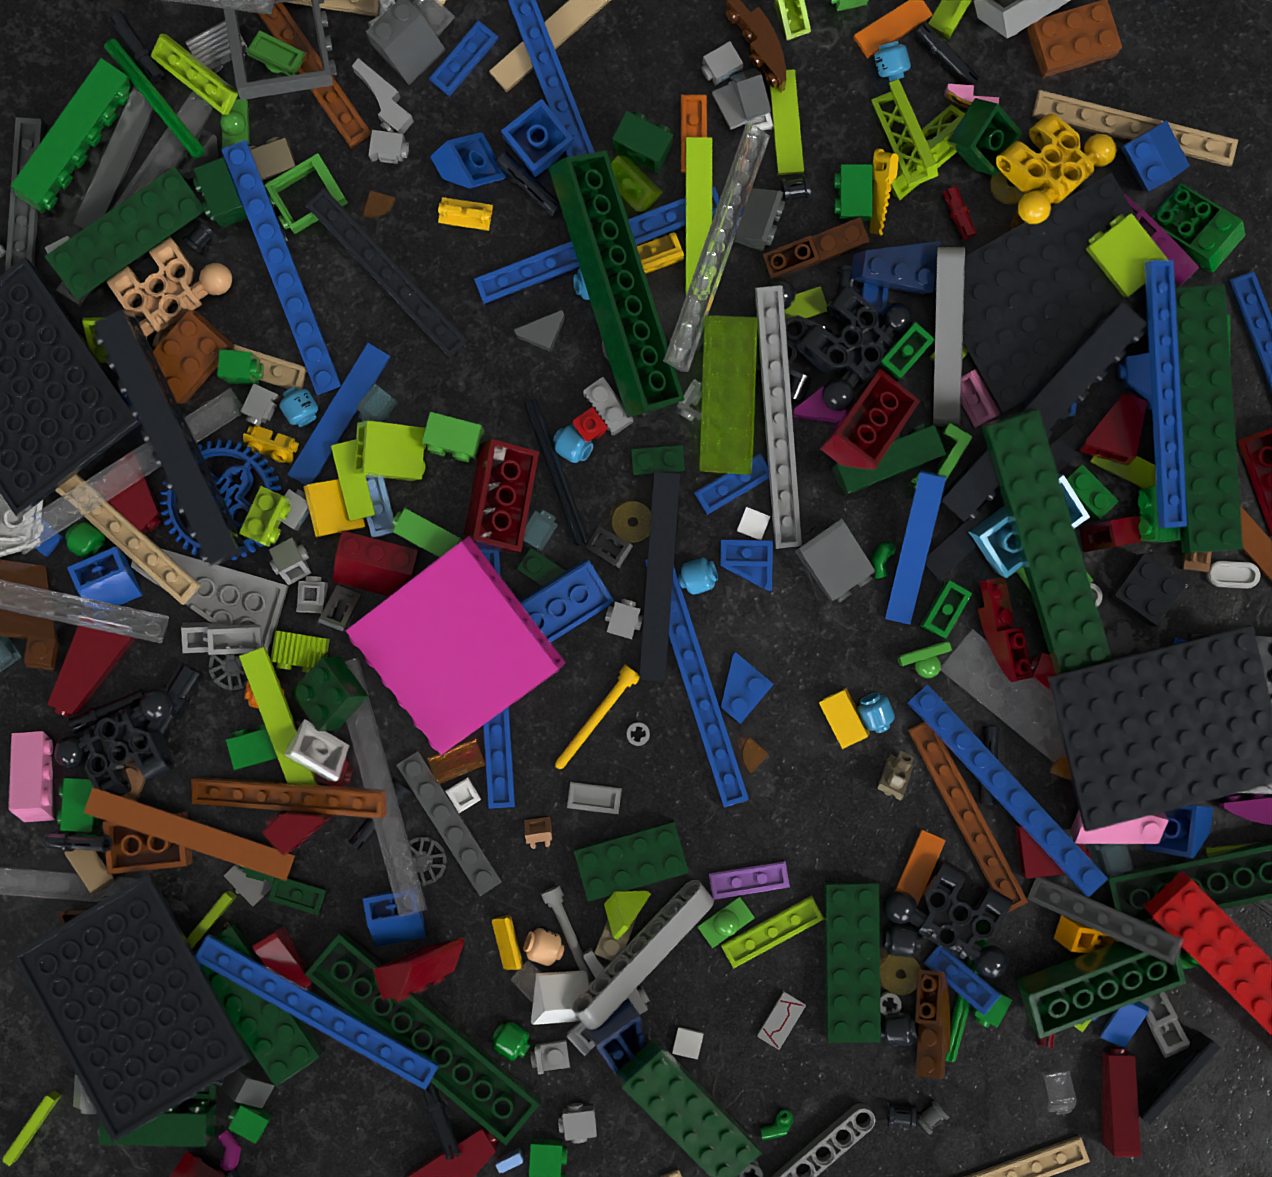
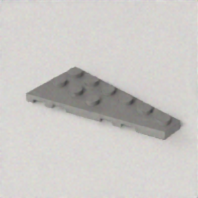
(231, 595)

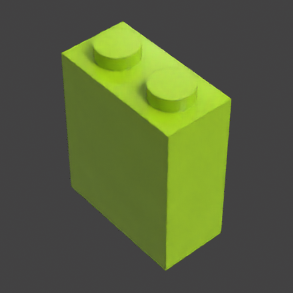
(1123, 253)
(389, 451)

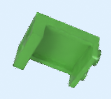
(958, 442)

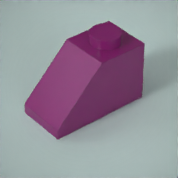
(815, 409)

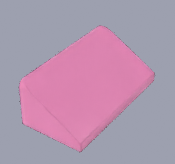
(977, 399)

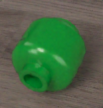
(85, 540)
(510, 1041)

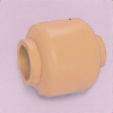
(543, 946)

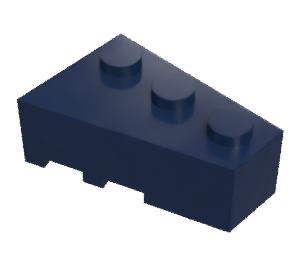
(898, 268)
(619, 1035)

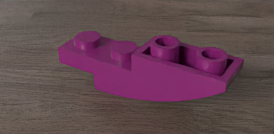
(1183, 264)
(1255, 808)

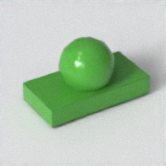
(276, 54)
(235, 124)
(926, 659)
(725, 922)

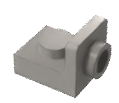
(550, 1056)

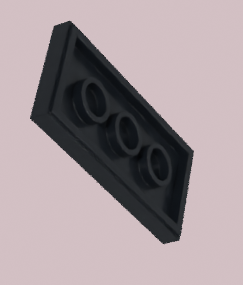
(1175, 1077)

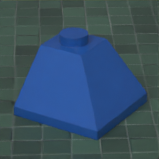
(468, 161)
(1136, 376)
(1185, 831)

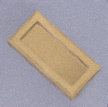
(90, 869)

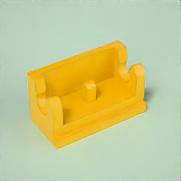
(660, 253)
(843, 718)

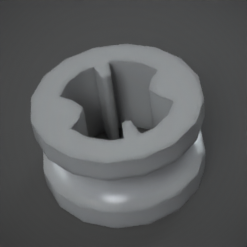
(643, 740)
(895, 999)

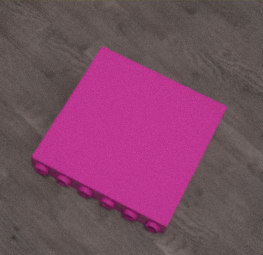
(455, 646)

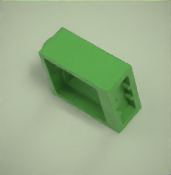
(293, 175)
(424, 533)

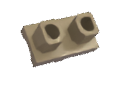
(896, 774)

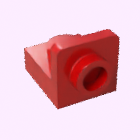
(590, 425)

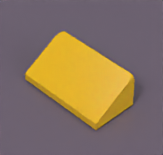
(507, 943)

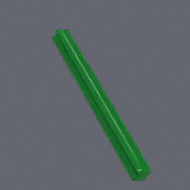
(154, 98)
(961, 1005)

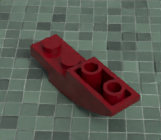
(1003, 637)

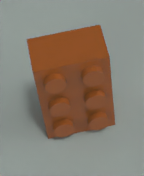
(1074, 38)
(190, 354)
(141, 851)

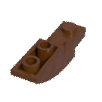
(765, 45)
(816, 248)
(934, 1024)

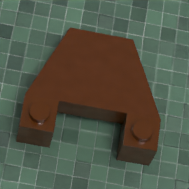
(40, 632)

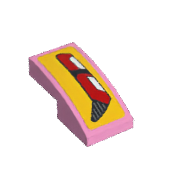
(964, 96)

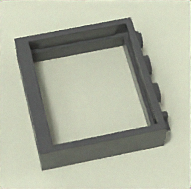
(283, 84)

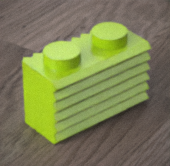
(298, 650)

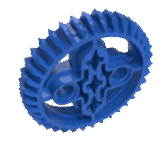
(228, 490)

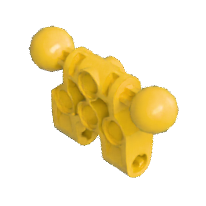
(1054, 170)

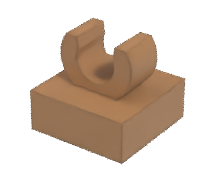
(1196, 561)
(538, 831)

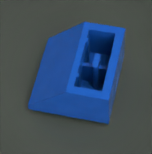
(106, 578)
(385, 923)

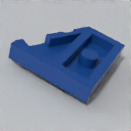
(749, 560)
(743, 688)

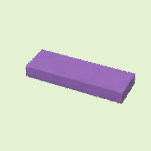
(749, 880)

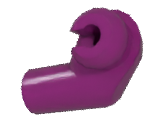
(231, 1152)

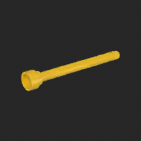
(626, 678)

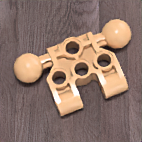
(213, 280)

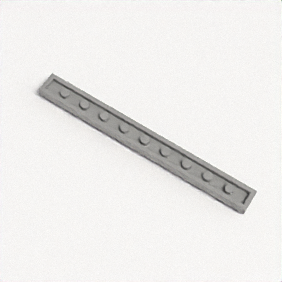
(778, 416)

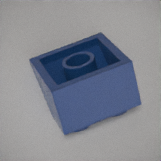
(537, 138)
(1155, 156)

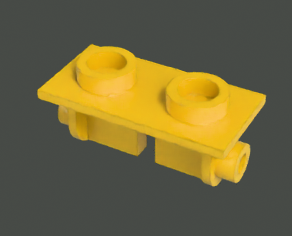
(465, 213)
(280, 449)

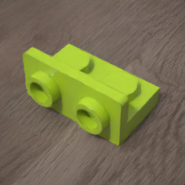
(266, 516)

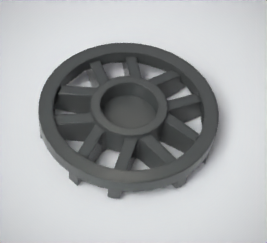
(232, 667)
(424, 859)

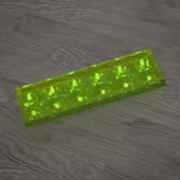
(728, 394)

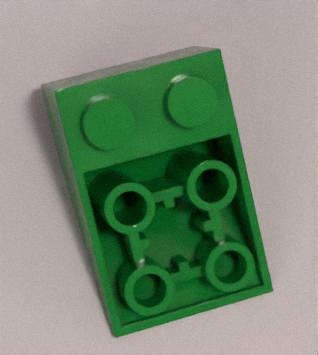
(1199, 227)

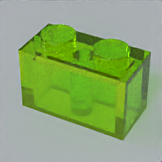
(634, 184)

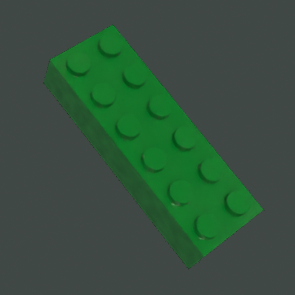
(72, 136)

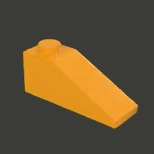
(1080, 937)

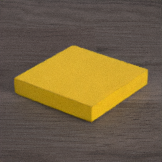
(329, 508)

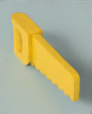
(881, 187)

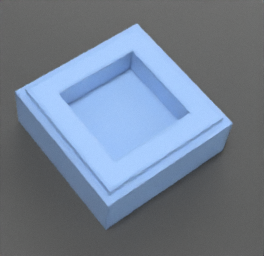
(510, 1160)

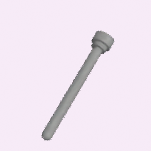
(554, 899)

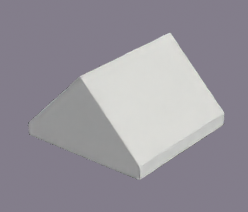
(317, 751)
(555, 996)

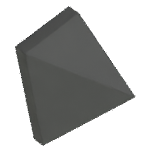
(188, 162)

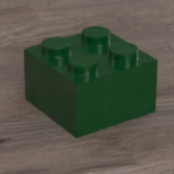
(984, 135)
(643, 141)
(219, 190)
(329, 694)

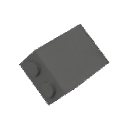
(405, 40)
(836, 561)

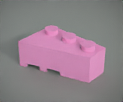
(31, 777)
(1138, 831)

